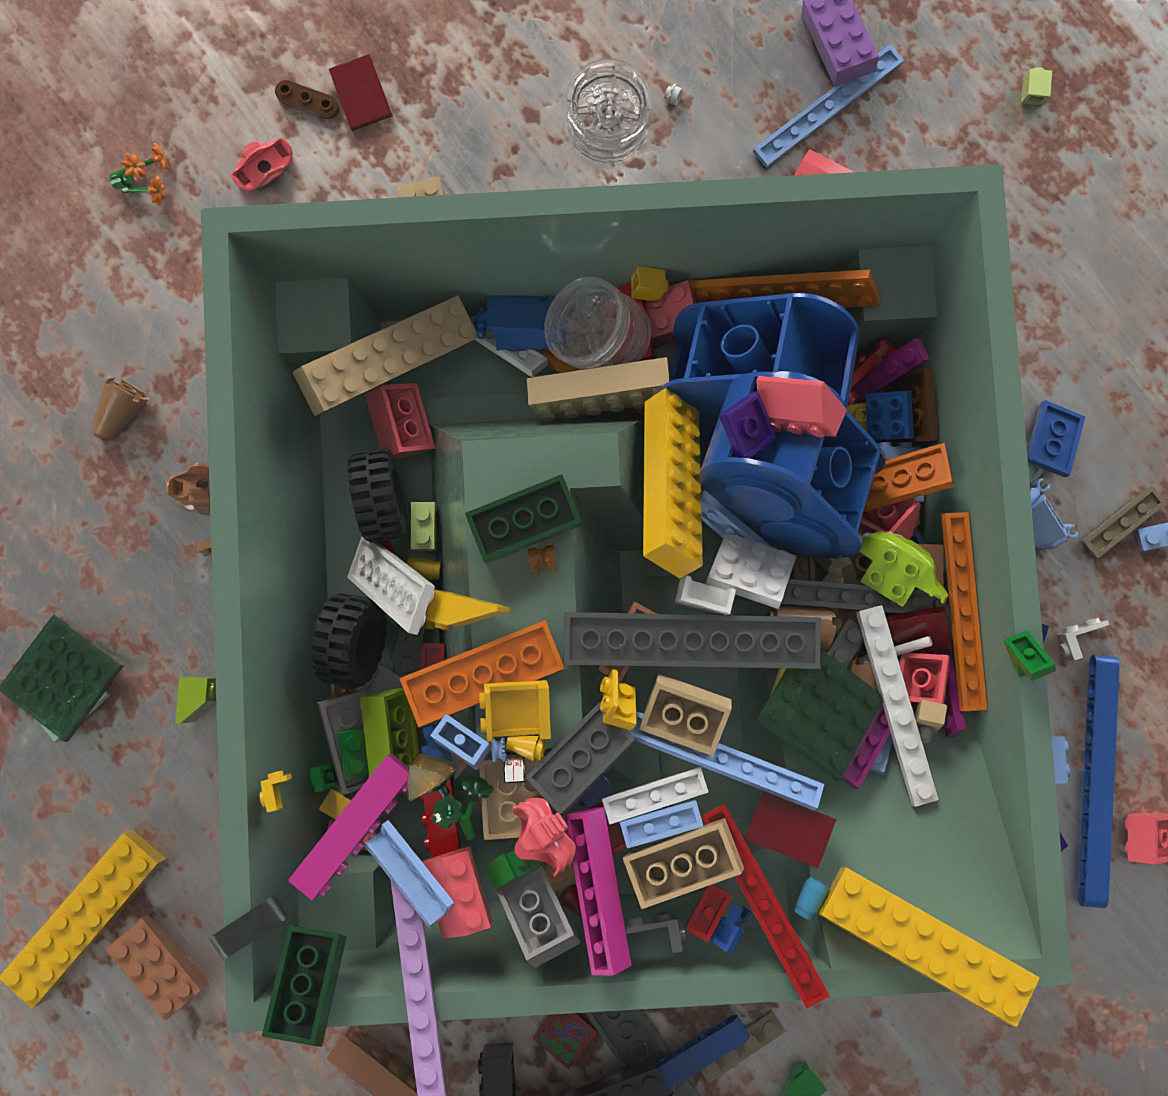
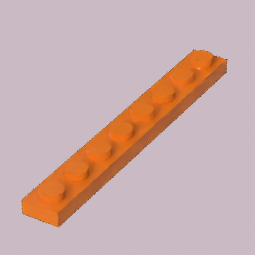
(964, 611)

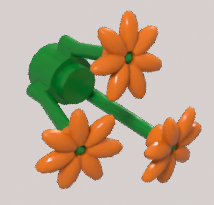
(123, 178)

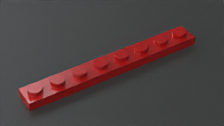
(773, 918)

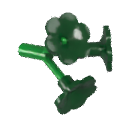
(449, 810)

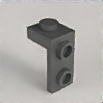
(662, 919)

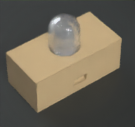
(929, 719)

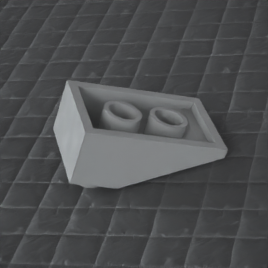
(538, 917)

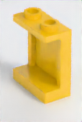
(515, 709)

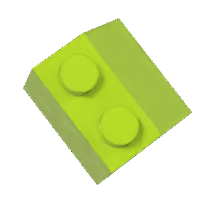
(194, 697)

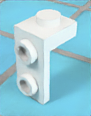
(1069, 645)

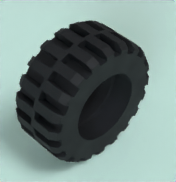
(377, 495)
(348, 640)

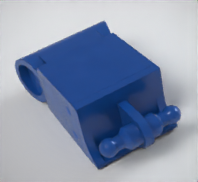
(515, 321)

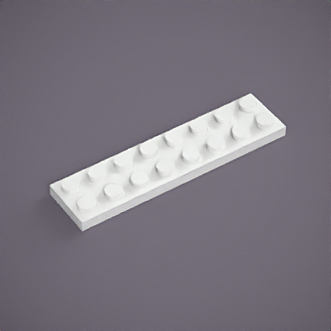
(391, 585)

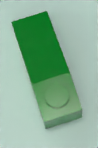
(802, 1082)

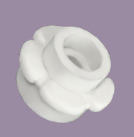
(673, 94)

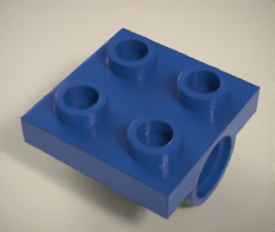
(889, 415)

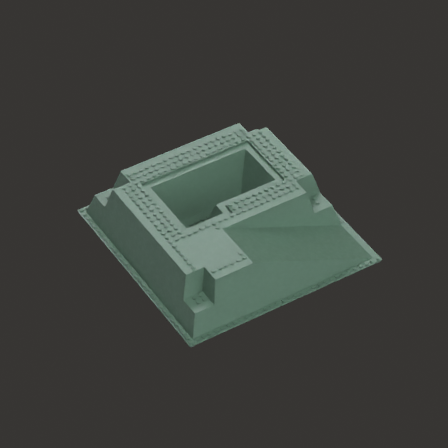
(284, 534)

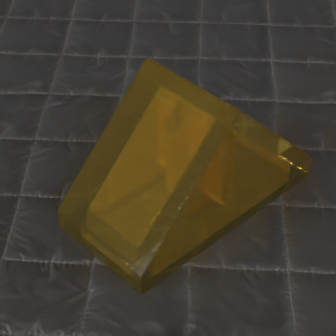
(426, 773)

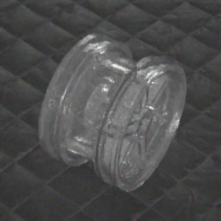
(594, 82)
(584, 322)

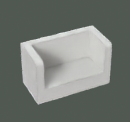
(704, 597)

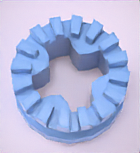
(498, 749)

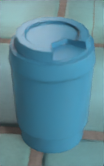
(811, 898)

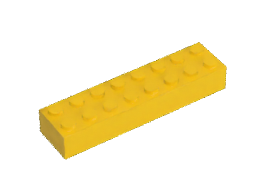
(672, 484)
(82, 918)
(929, 946)

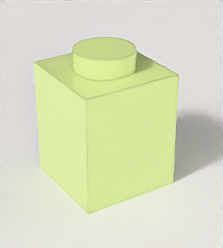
(1036, 86)

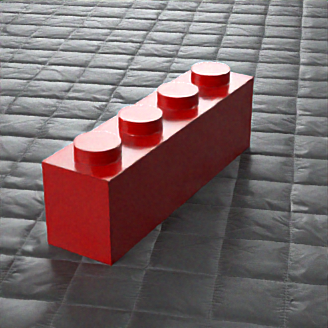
(439, 840)

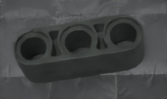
(248, 927)

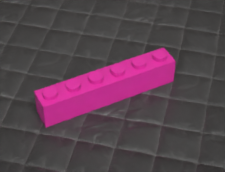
(351, 827)
(598, 891)

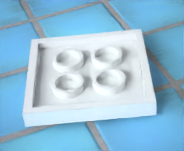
(752, 570)

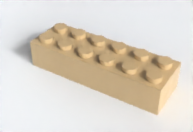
(597, 389)

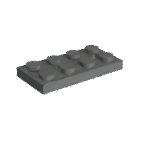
(579, 760)

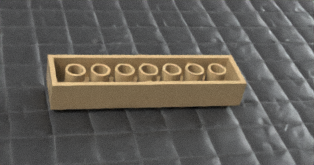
(384, 355)

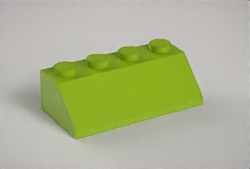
(388, 727)

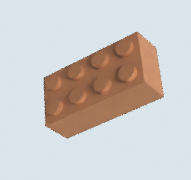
(157, 966)
(372, 1064)

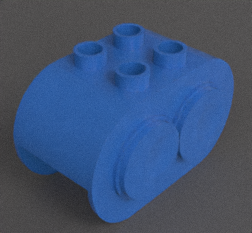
(760, 334)
(798, 487)

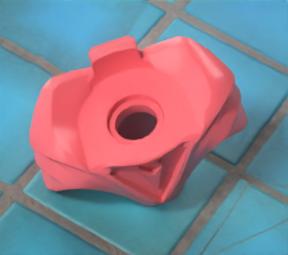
(276, 152)
(543, 835)

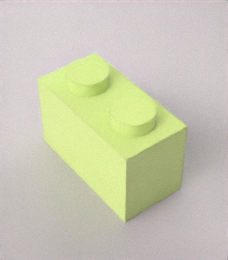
(424, 526)

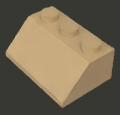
(686, 714)

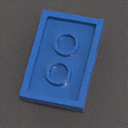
(1055, 438)

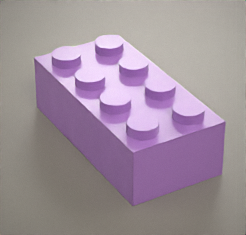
(840, 39)

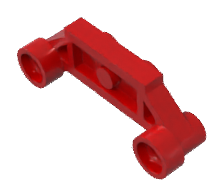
(865, 363)

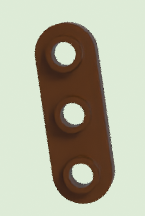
(313, 105)

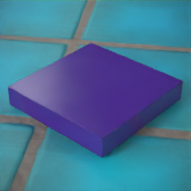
(747, 426)

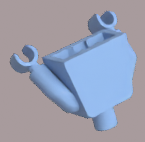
(1047, 526)

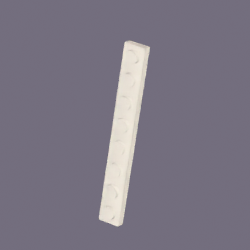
(897, 706)

